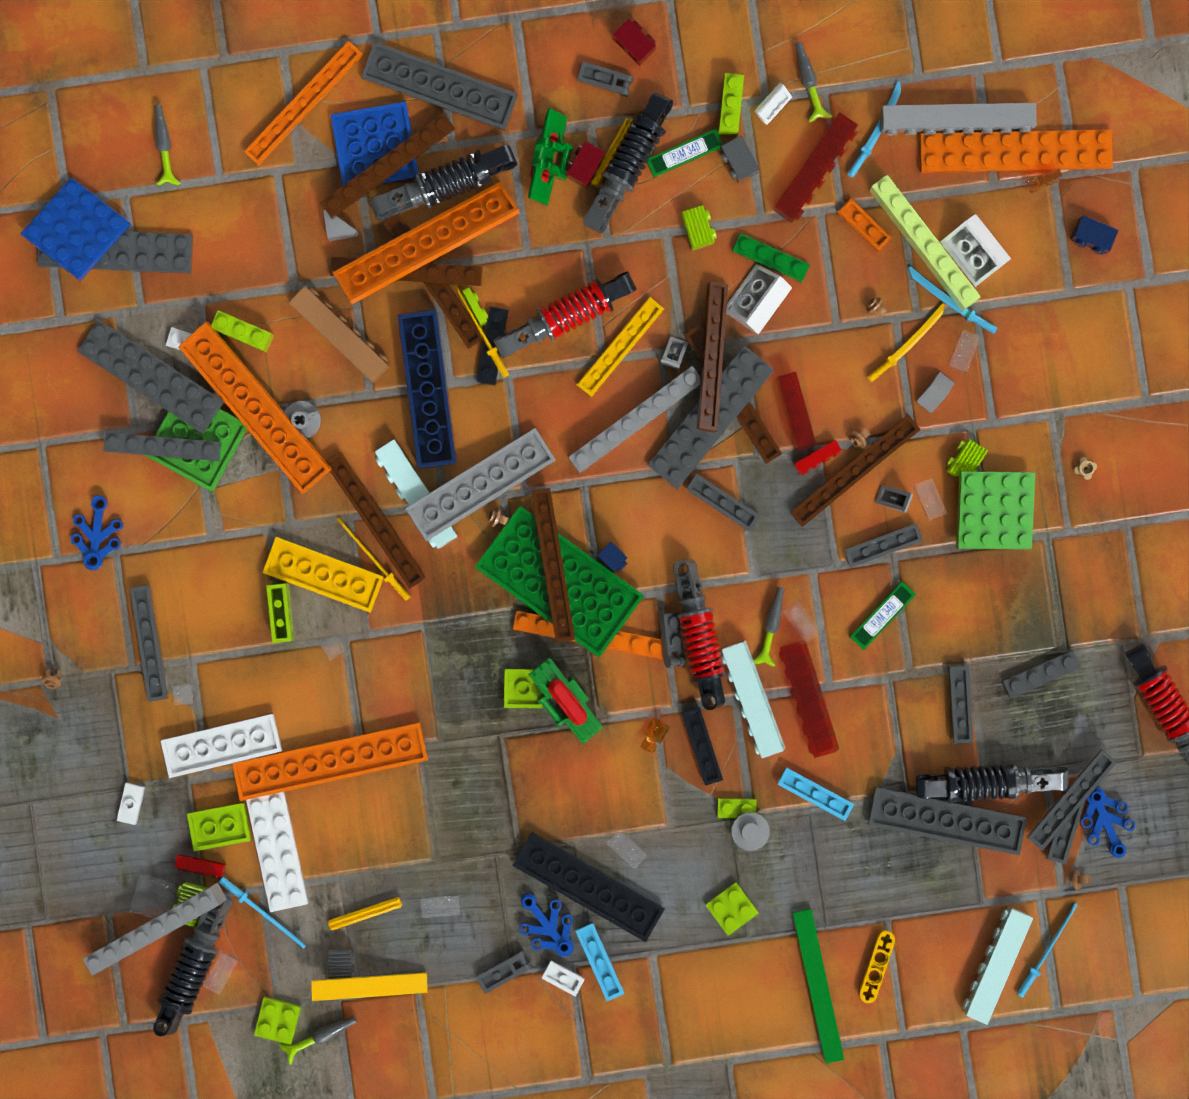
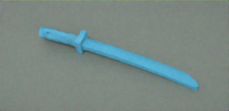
(866, 150)
(970, 315)
(243, 897)
(1035, 971)

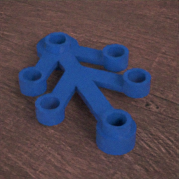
(96, 535)
(1105, 818)
(548, 928)

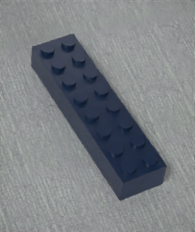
(427, 389)

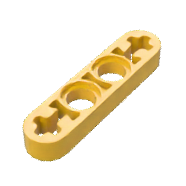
(873, 965)

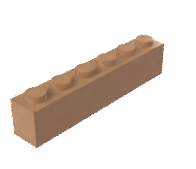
(336, 332)

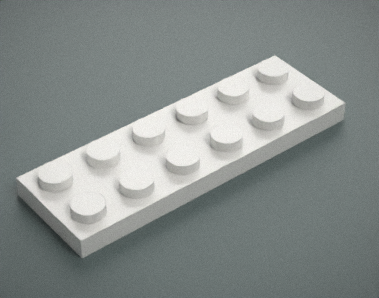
(221, 745)
(277, 851)

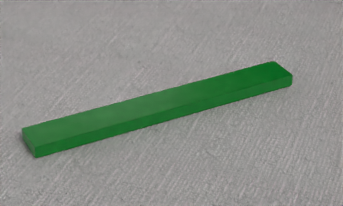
(818, 986)

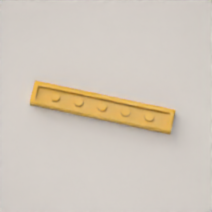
(620, 347)
(368, 986)

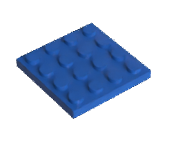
(369, 135)
(75, 229)

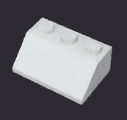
(975, 250)
(757, 298)

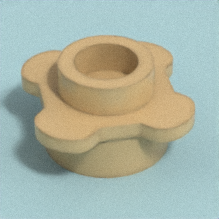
(1090, 468)

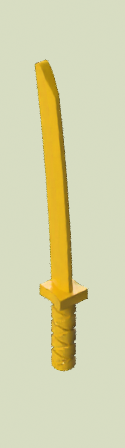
(492, 351)
(891, 360)
(389, 577)

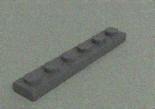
(162, 446)
(149, 643)
(1071, 799)

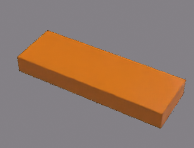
(864, 224)

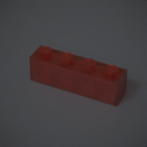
(796, 411)

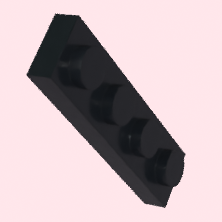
(495, 327)
(702, 746)

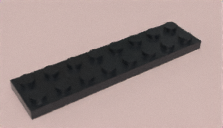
(588, 886)

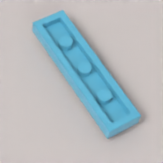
(815, 794)
(599, 961)

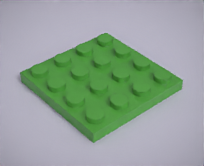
(205, 473)
(995, 510)

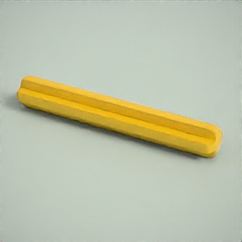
(598, 178)
(365, 913)

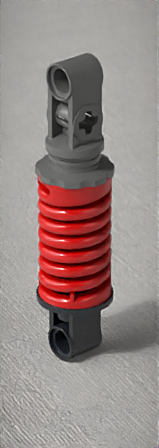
(567, 312)
(700, 632)
(1162, 696)

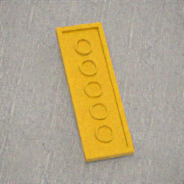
(323, 574)

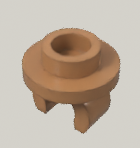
(874, 305)
(858, 439)
(495, 517)
(52, 681)
(1077, 880)

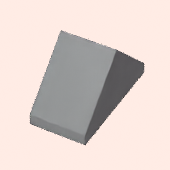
(338, 229)
(674, 353)
(935, 392)
(894, 498)

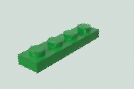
(771, 258)

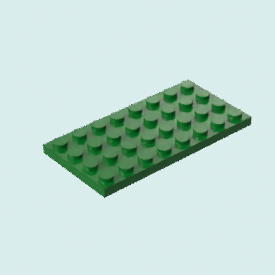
(596, 596)

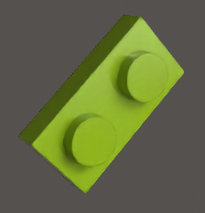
(472, 299)
(734, 807)

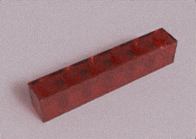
(815, 167)
(809, 698)

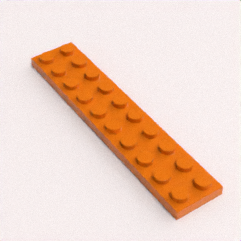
(1016, 151)
(426, 242)
(254, 407)
(330, 761)

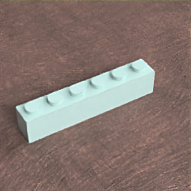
(408, 483)
(753, 699)
(997, 965)

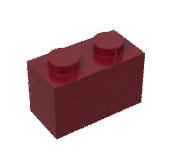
(634, 41)
(585, 164)

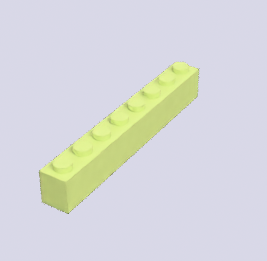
(924, 243)

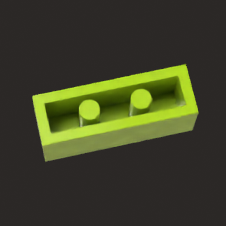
(731, 105)
(242, 331)
(280, 613)

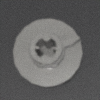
(304, 417)
(750, 831)

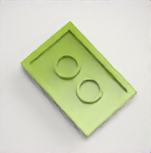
(219, 826)

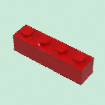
(818, 456)
(200, 865)

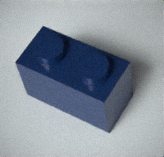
(1094, 235)
(613, 557)

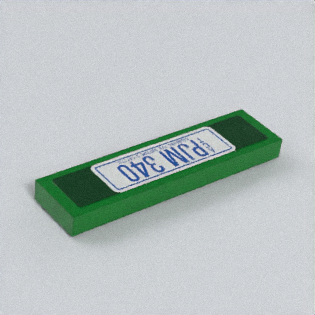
(684, 153)
(882, 615)

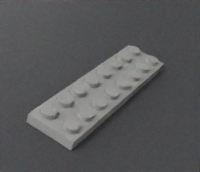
(480, 484)

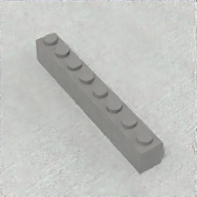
(957, 117)
(635, 420)
(155, 929)

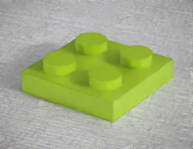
(520, 689)
(731, 908)
(277, 1020)

